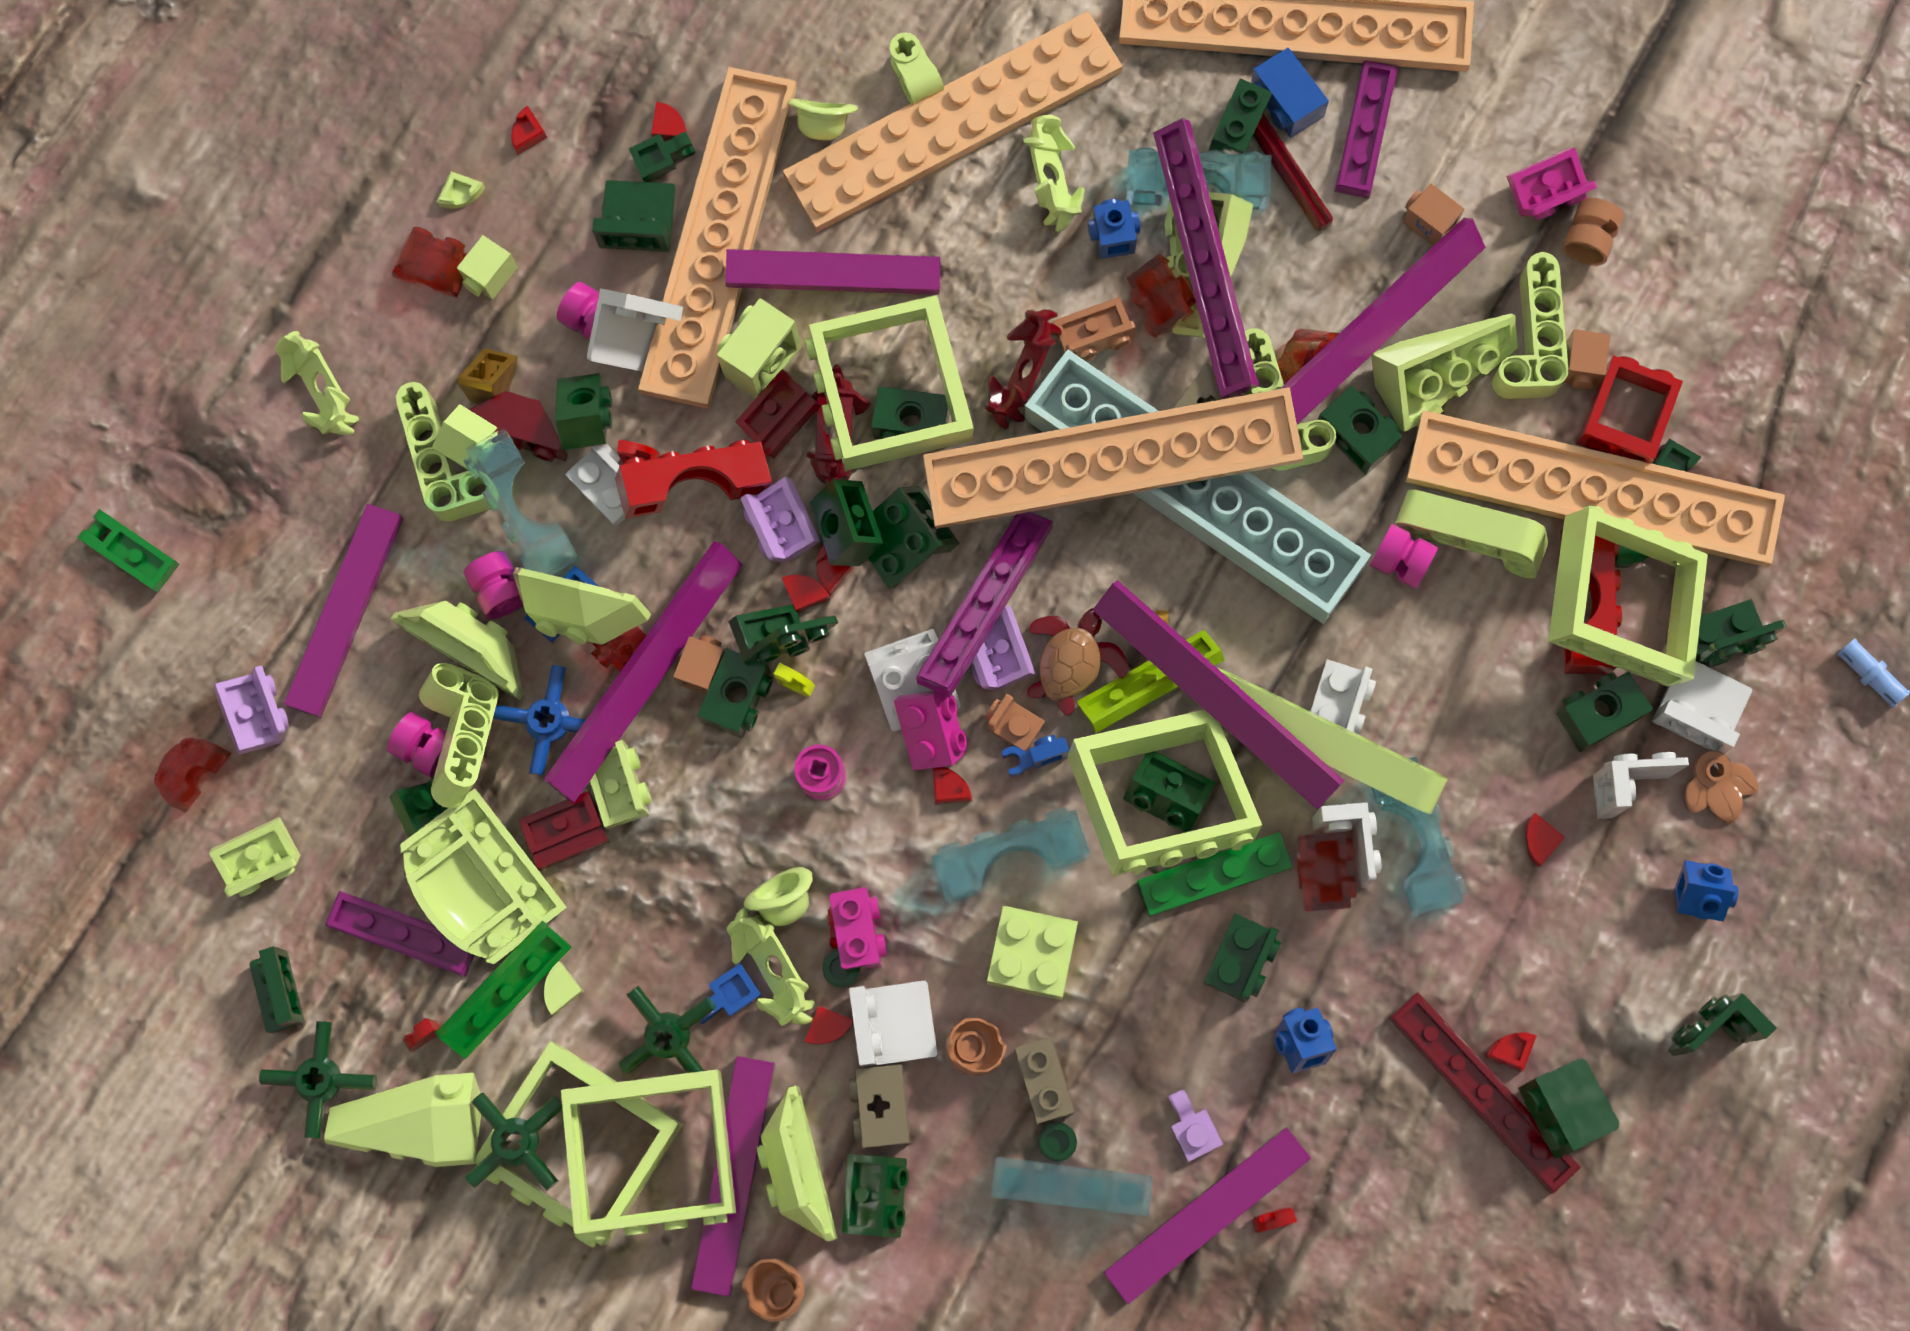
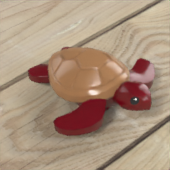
(1072, 658)

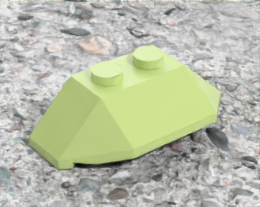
(577, 608)
(466, 641)
(794, 1168)

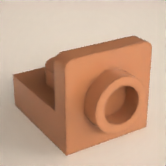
(1013, 723)

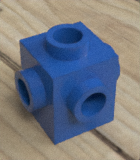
(1114, 228)
(1705, 891)
(1304, 1039)

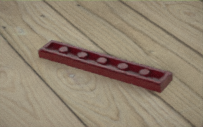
(1482, 1091)

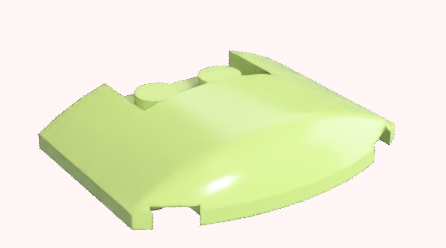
(477, 880)

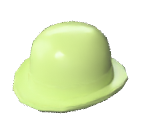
(820, 119)
(782, 897)

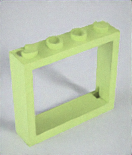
(906, 444)
(1571, 592)
(1147, 738)
(555, 1210)
(638, 1223)

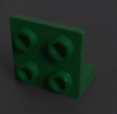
(636, 216)
(907, 535)
(1733, 631)
(1735, 1016)

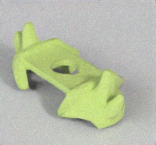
(1045, 145)
(304, 358)
(760, 941)

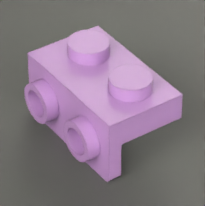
(780, 521)
(1003, 655)
(251, 711)

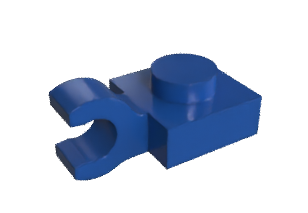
(1046, 751)
(732, 992)

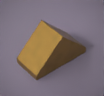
(487, 375)

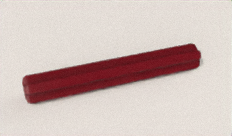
(1292, 175)

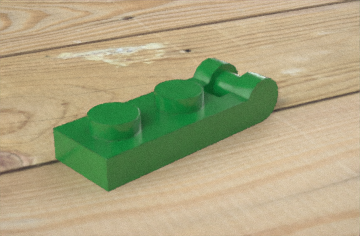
(129, 551)

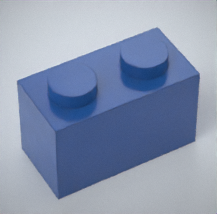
(1295, 96)

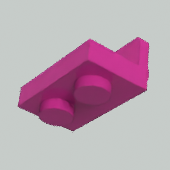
(1549, 184)
(930, 729)
(855, 928)

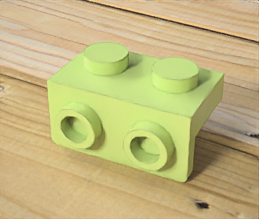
(618, 788)
(255, 857)

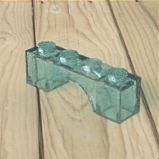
(1235, 174)
(497, 463)
(1055, 839)
(1433, 882)
(1072, 1186)

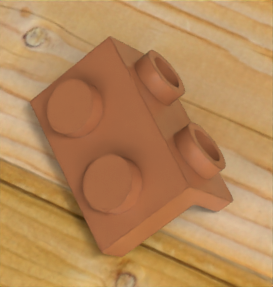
(1096, 329)

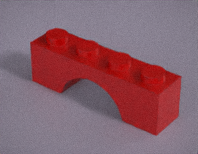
(734, 469)
(1605, 613)

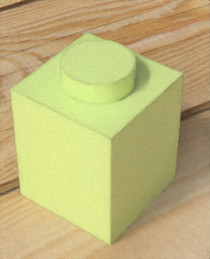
(486, 268)
(461, 431)

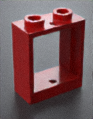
(1611, 441)

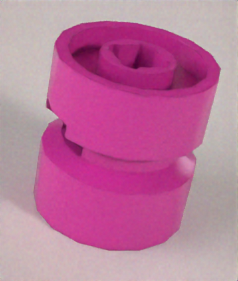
(578, 309)
(1404, 556)
(494, 581)
(417, 742)
(820, 772)

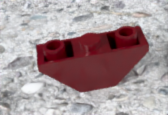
(525, 423)

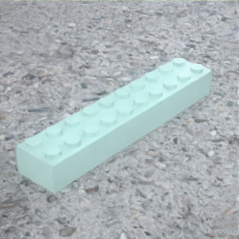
(1228, 513)

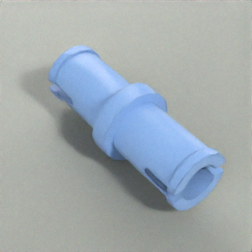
(1873, 673)

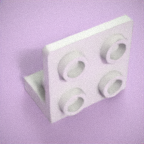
(626, 327)
(896, 668)
(1704, 709)
(1615, 781)
(1362, 826)
(893, 1023)

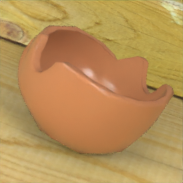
(975, 1047)
(773, 1289)

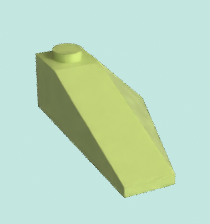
(1233, 221)
(1439, 365)
(415, 1120)

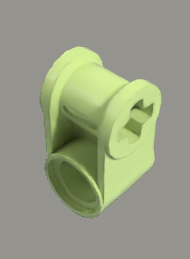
(915, 72)

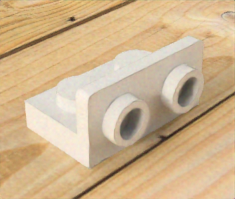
(596, 481)
(1342, 694)

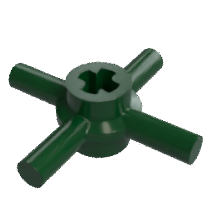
(660, 1023)
(321, 1092)
(500, 1139)

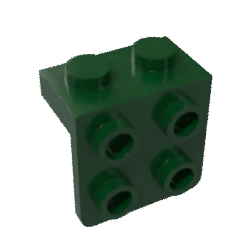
(777, 631)
(1569, 1107)

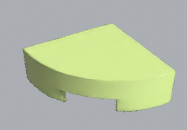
(459, 191)
(560, 988)

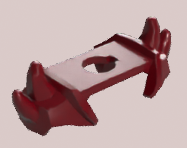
(1037, 339)
(823, 459)

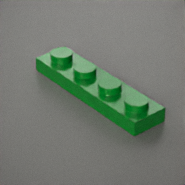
(1214, 874)
(503, 990)

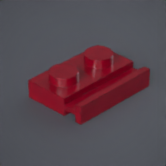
(778, 413)
(563, 831)

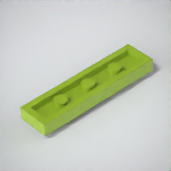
(1138, 687)

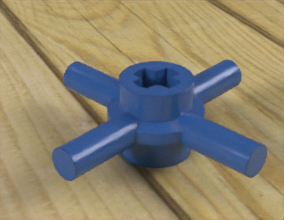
(534, 715)

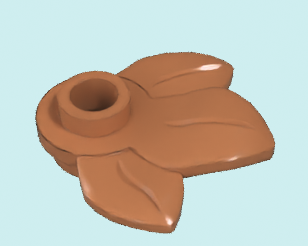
(1722, 792)

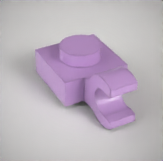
(1194, 1130)

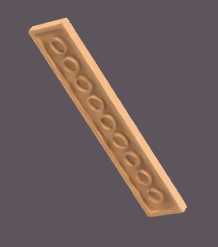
(1353, 31)
(952, 121)
(720, 217)
(1113, 458)
(1565, 478)

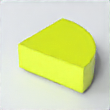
(793, 680)

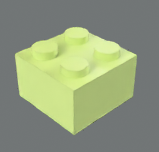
(758, 348)
(1032, 953)

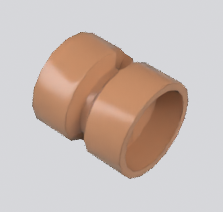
(1593, 231)

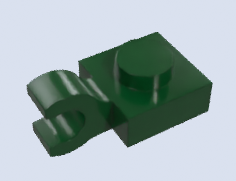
(656, 157)

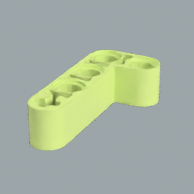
(1535, 325)
(1268, 368)
(423, 456)
(1475, 529)
(471, 707)

